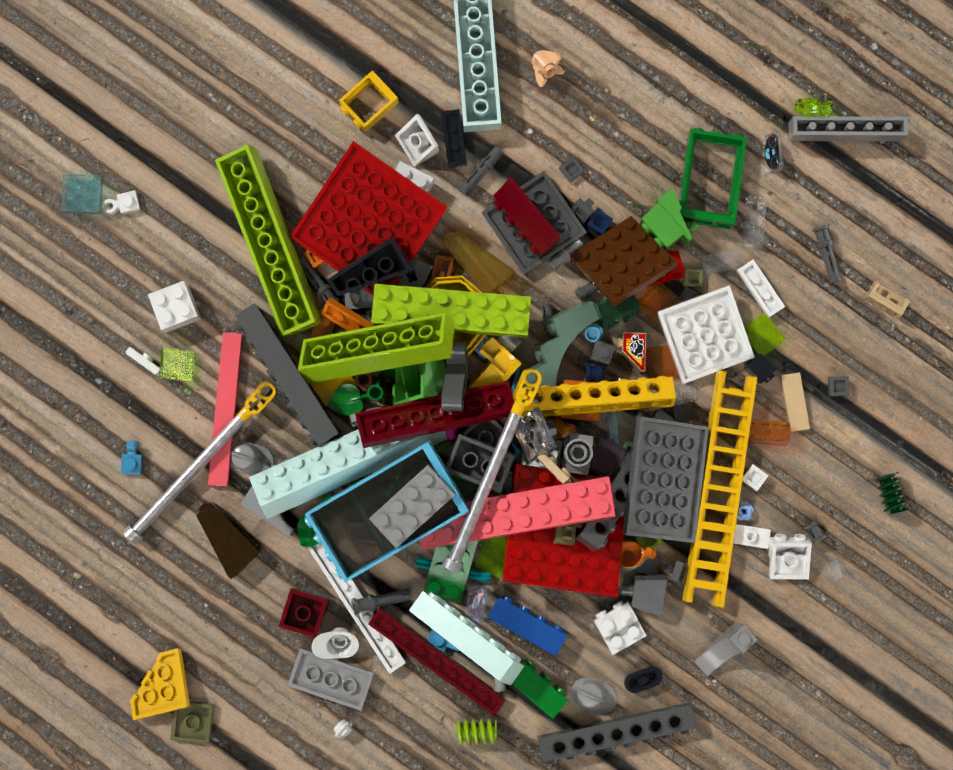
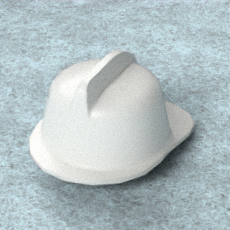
(335, 644)

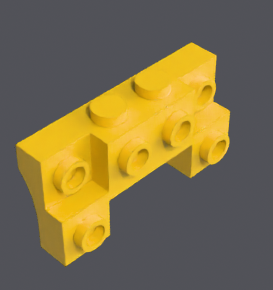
(499, 368)

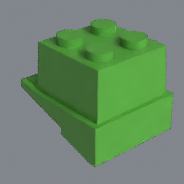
(666, 222)
(418, 381)

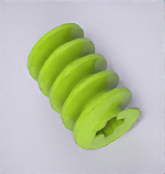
(476, 732)

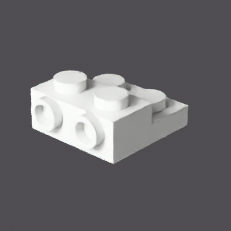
(789, 557)
(619, 627)

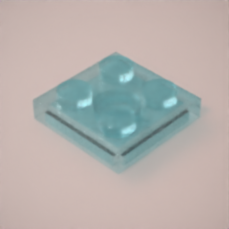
(82, 194)

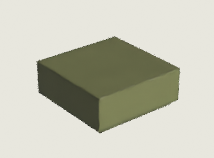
(693, 277)

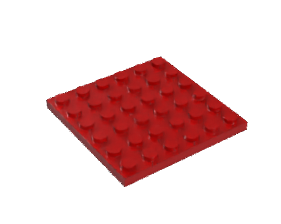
(363, 208)
(538, 562)

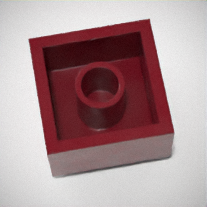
(304, 612)

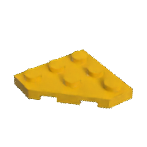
(162, 688)

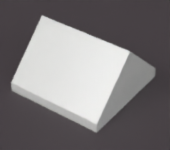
(417, 141)

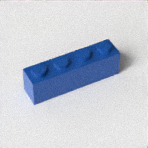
(526, 625)

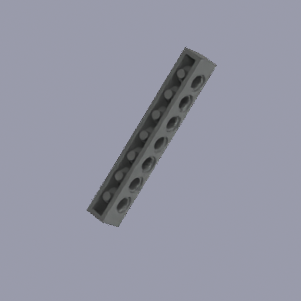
(587, 534)
(627, 739)

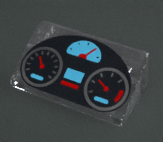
(773, 153)

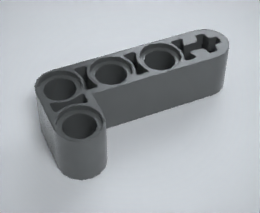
(455, 378)

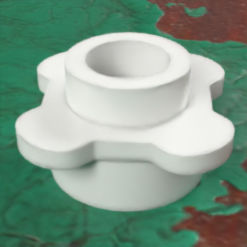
(343, 728)

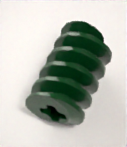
(891, 493)

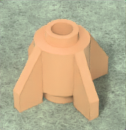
(546, 65)

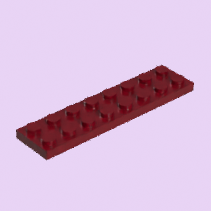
(426, 415)

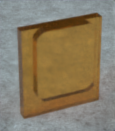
(656, 299)
(660, 362)

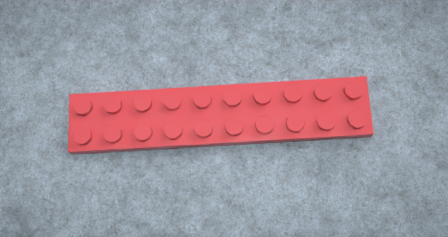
(532, 512)

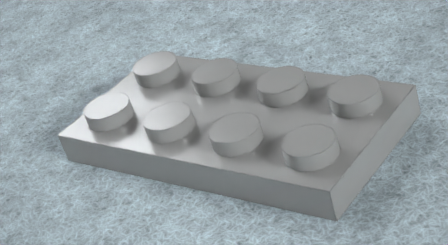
(412, 506)
(330, 679)

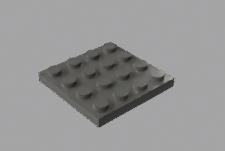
(553, 208)

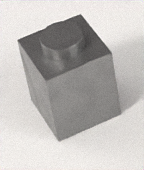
(601, 353)

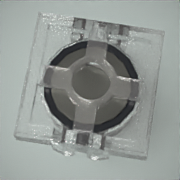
(536, 434)

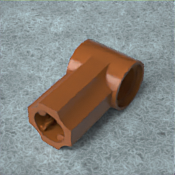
(372, 381)

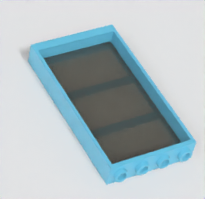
(344, 520)

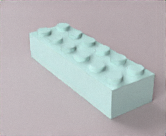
(467, 638)

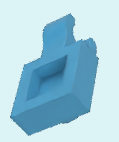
(131, 462)
(439, 642)

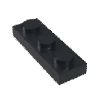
(453, 138)

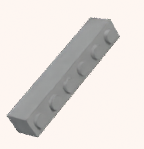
(847, 128)

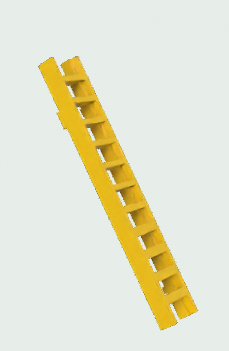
(733, 490)

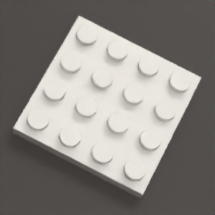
(705, 334)

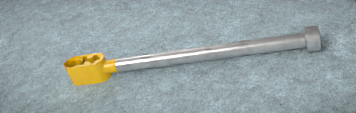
(134, 533)
(453, 561)

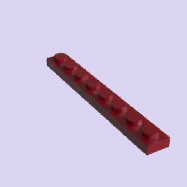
(436, 661)

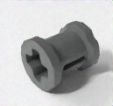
(814, 532)

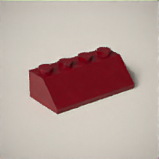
(526, 218)

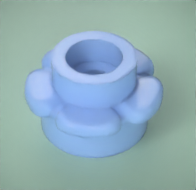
(749, 510)

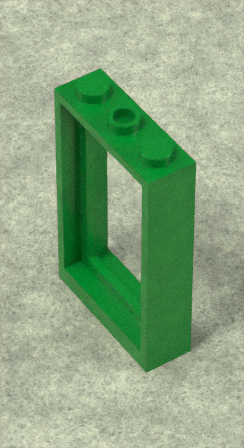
(708, 218)

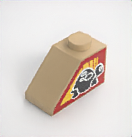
(633, 349)

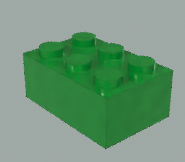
(539, 689)

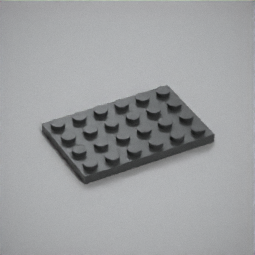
(665, 480)

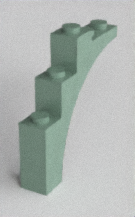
(564, 329)

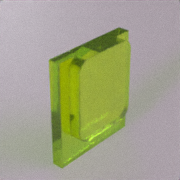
(763, 334)
(176, 364)

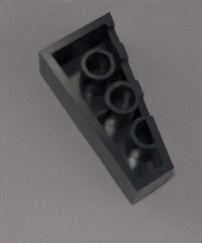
(376, 266)

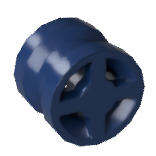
(593, 373)

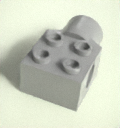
(577, 454)

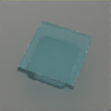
(612, 428)

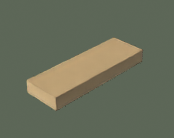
(795, 402)

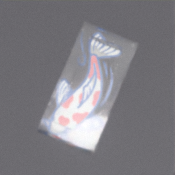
(476, 603)

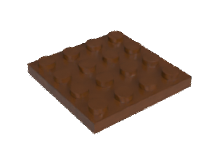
(623, 261)

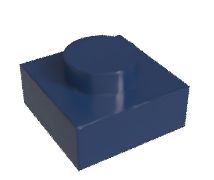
(599, 222)

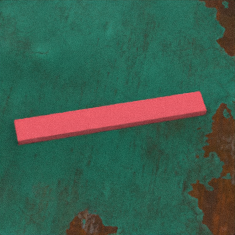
(226, 405)

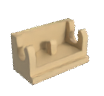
(886, 300)

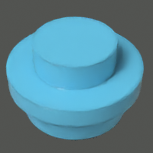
(593, 332)

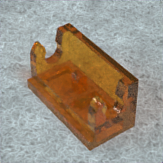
(769, 432)

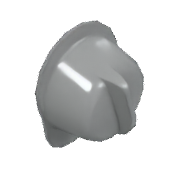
(250, 457)
(594, 695)

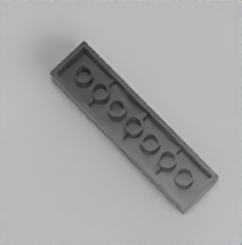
(285, 372)

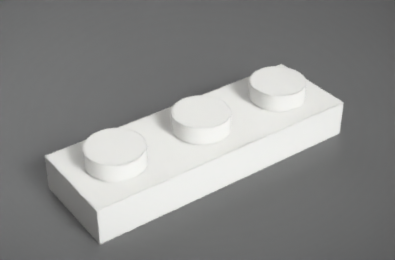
(760, 288)

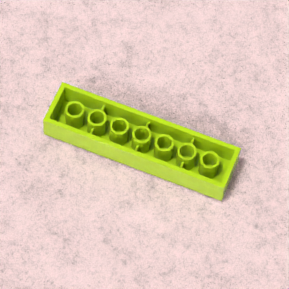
(467, 310)
(377, 348)

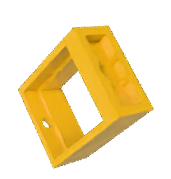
(381, 87)

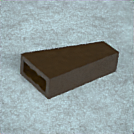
(228, 541)

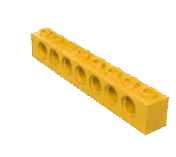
(605, 402)

